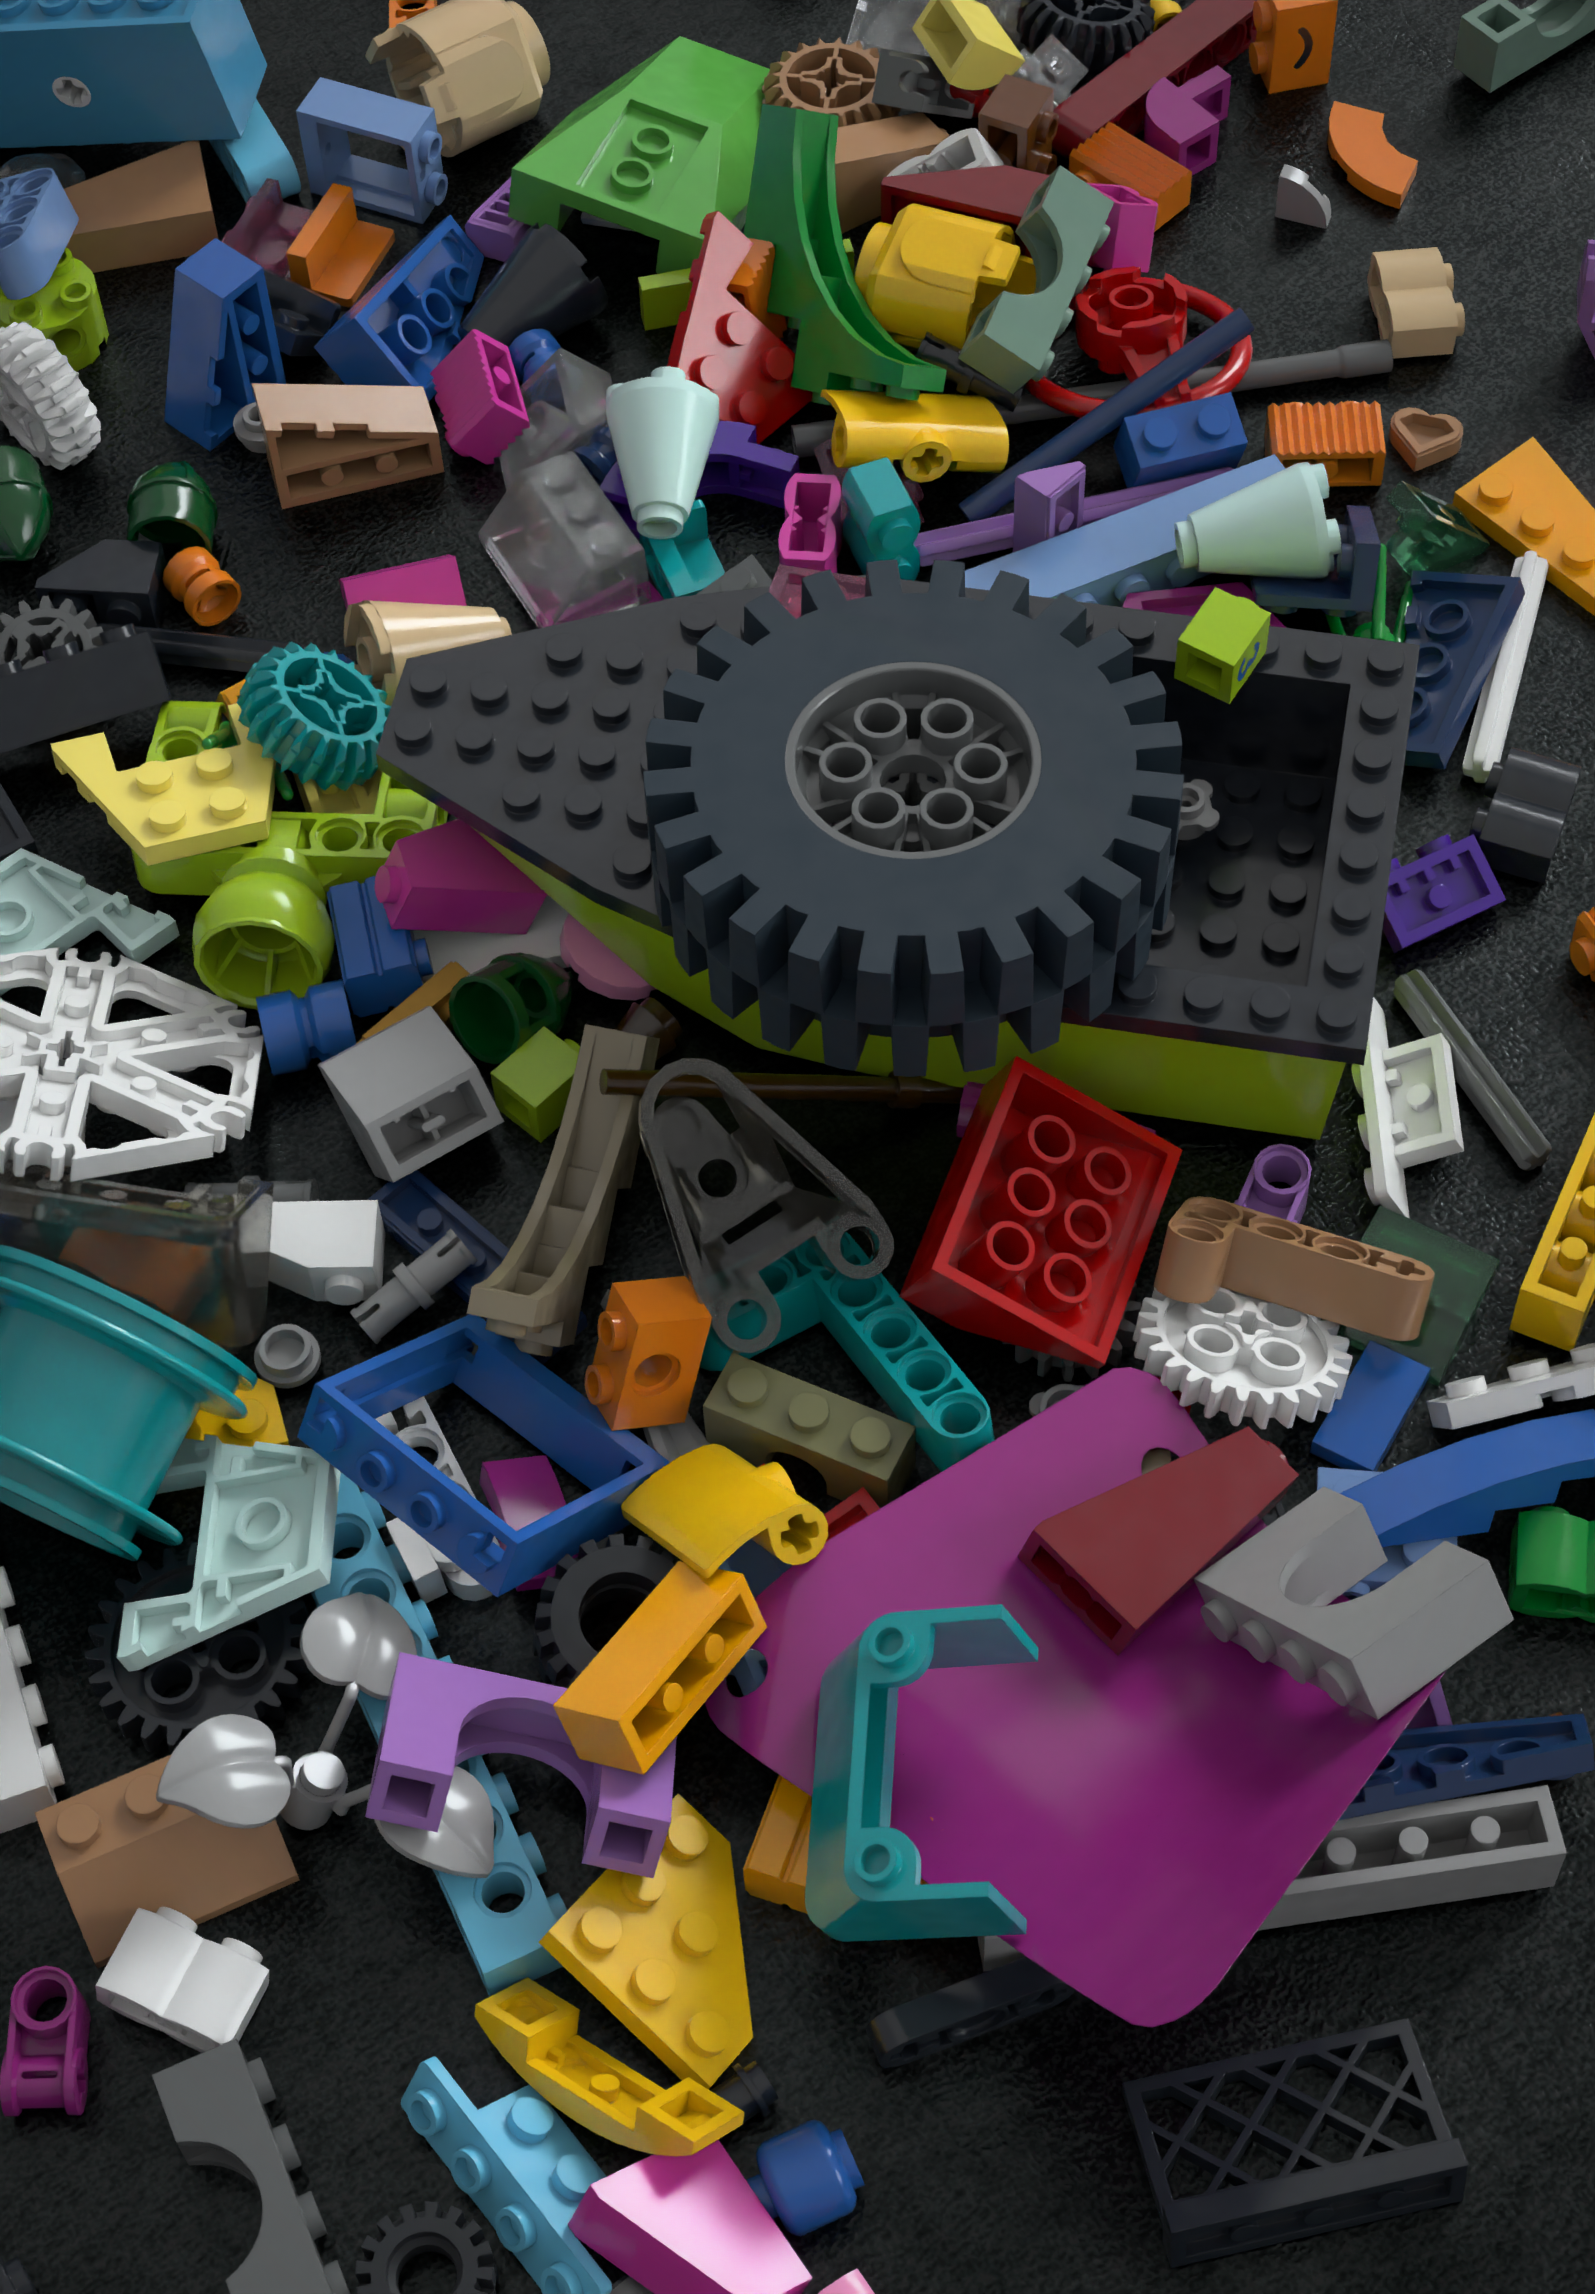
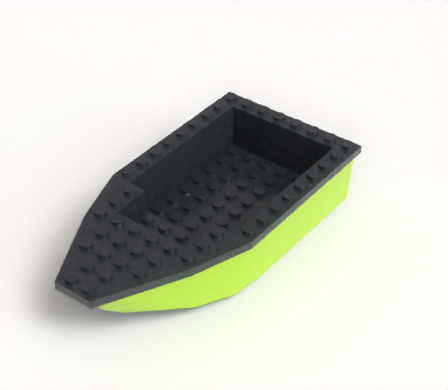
(1269, 917)

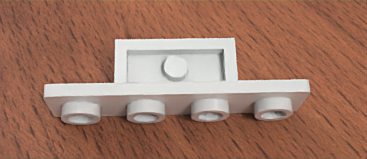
(1407, 1109)

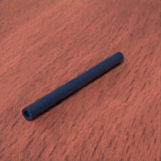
(1111, 412)

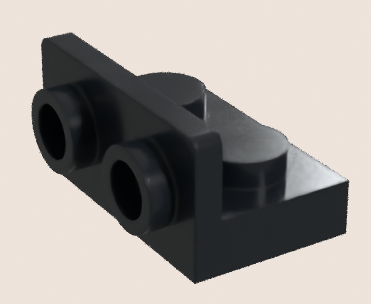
(299, 315)

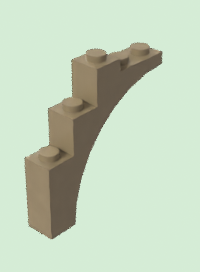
(544, 1275)

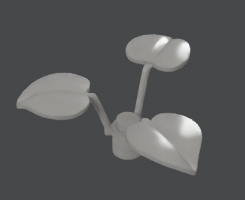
(234, 1779)

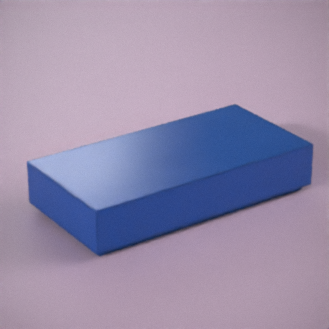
(1370, 1410)

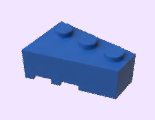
(218, 342)

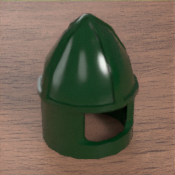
(23, 505)
(172, 507)
(508, 1004)

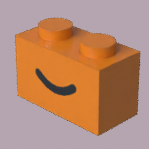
(1293, 42)

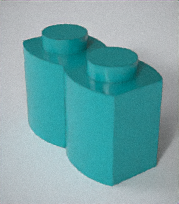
(880, 518)

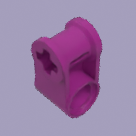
(46, 2059)

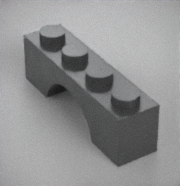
(222, 2121)

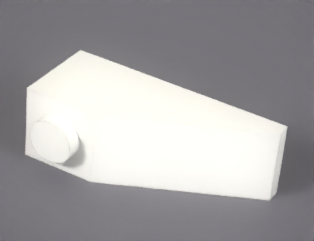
(328, 1249)

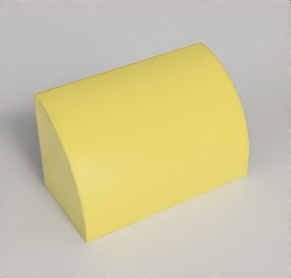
(967, 43)

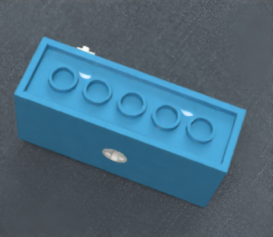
(125, 71)

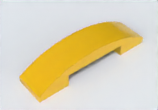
(593, 2088)

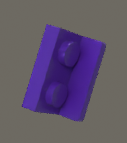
(1438, 890)

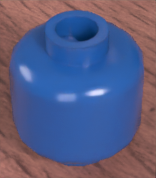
(806, 2177)

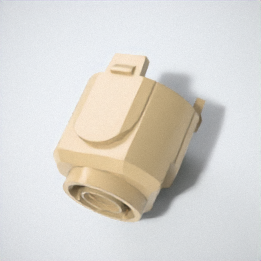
(472, 64)

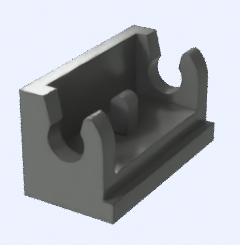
(916, 85)

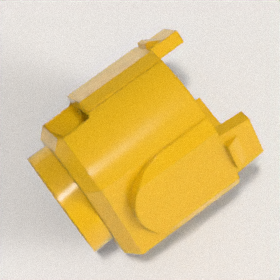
(938, 273)

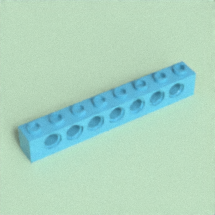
(499, 1943)

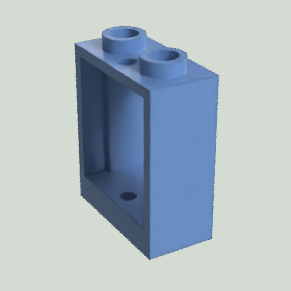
(336, 108)

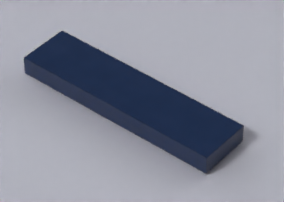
(421, 1214)

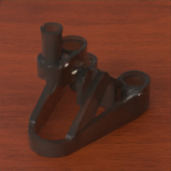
(685, 1137)

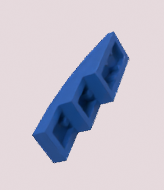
(1466, 1482)

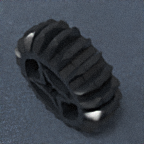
(1090, 29)

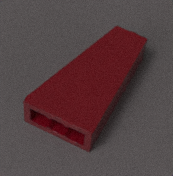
(1144, 1541)

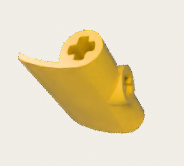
(924, 434)
(718, 1501)

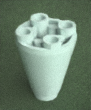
(661, 445)
(1265, 529)

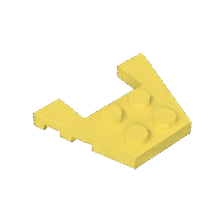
(179, 803)

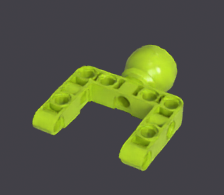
(268, 897)

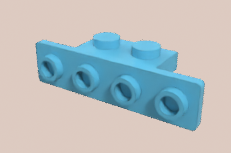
(517, 2169)

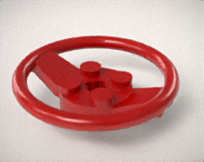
(1134, 326)

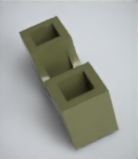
(771, 1412)

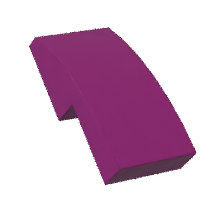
(520, 1494)

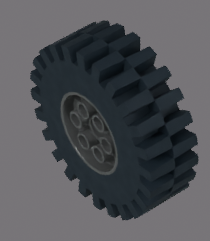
(913, 905)

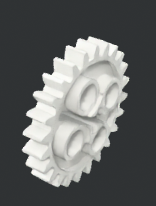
(1243, 1356)

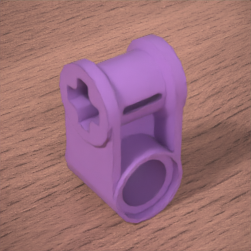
(1279, 1164)

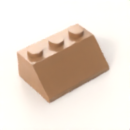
(130, 1852)

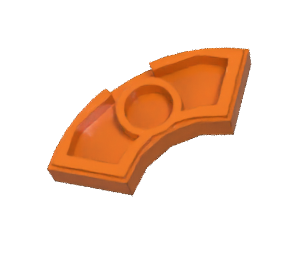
(1363, 152)

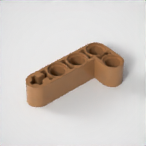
(1292, 1266)

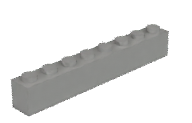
(1411, 1861)

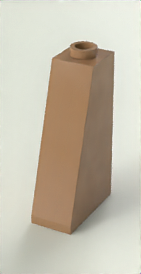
(869, 153)
(143, 211)

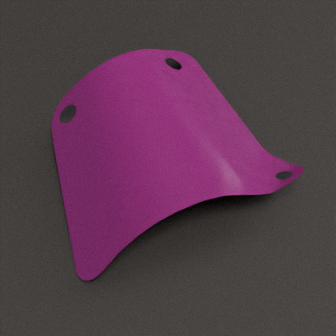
(1113, 1799)

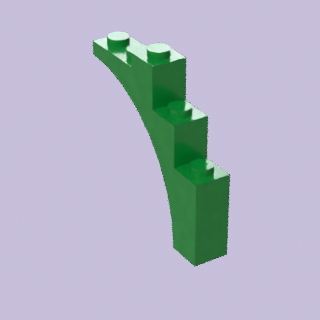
(811, 275)

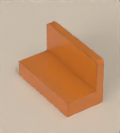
(336, 250)

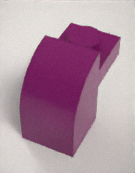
(1187, 118)

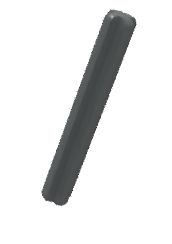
(1474, 1071)

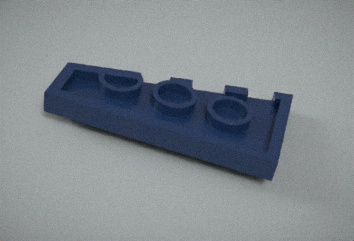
(1459, 632)
(1474, 1759)

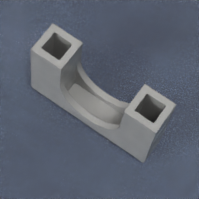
(1361, 1651)

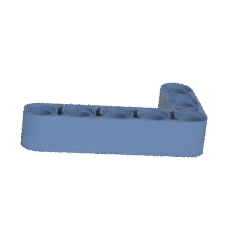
(33, 230)

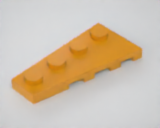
(1535, 507)

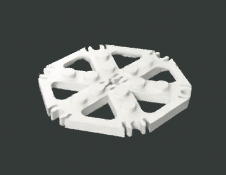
(118, 1065)

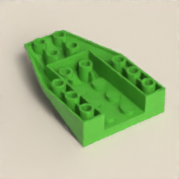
(652, 151)

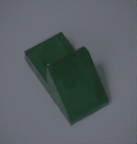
(1431, 532)

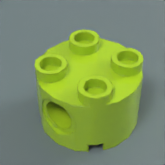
(64, 311)

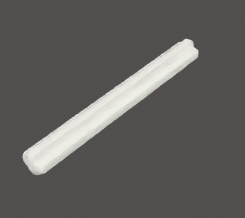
(1503, 680)

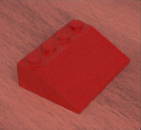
(1042, 1218)

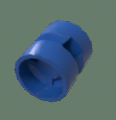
(305, 1026)

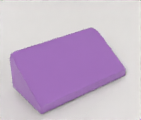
(1048, 503)

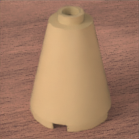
(396, 631)

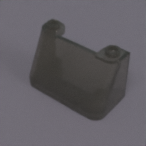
(172, 1250)

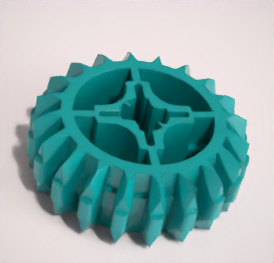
(314, 715)

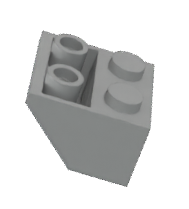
(410, 1094)

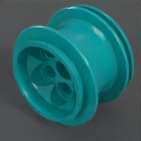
(98, 1401)

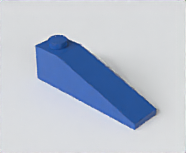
(408, 316)

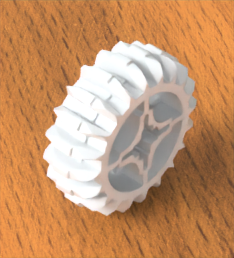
(44, 399)

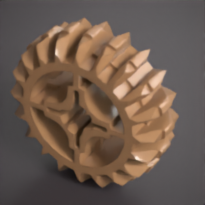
(828, 81)

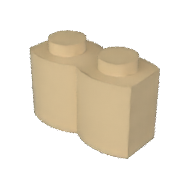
(1415, 302)

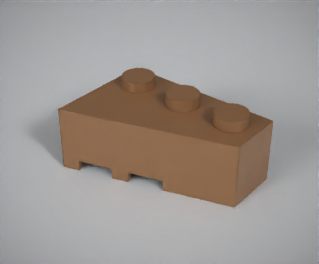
(345, 438)

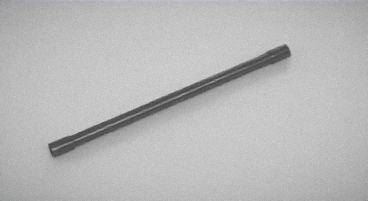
(1342, 362)

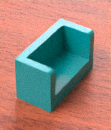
(684, 562)

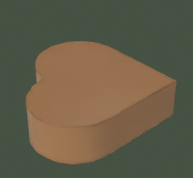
(1424, 438)

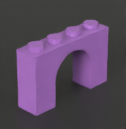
(455, 1712)

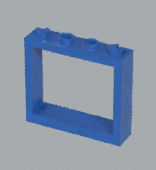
(521, 1394)

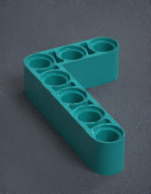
(882, 1341)

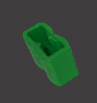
(1552, 1565)

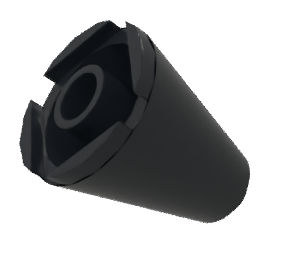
(537, 289)

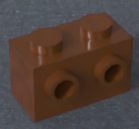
(1021, 124)

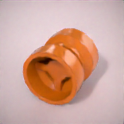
(202, 586)

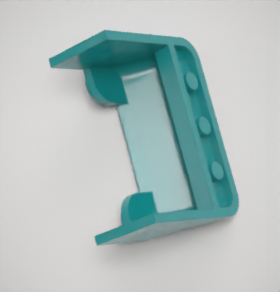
(858, 1868)

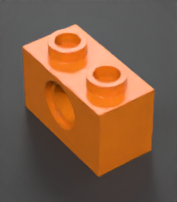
(647, 1353)

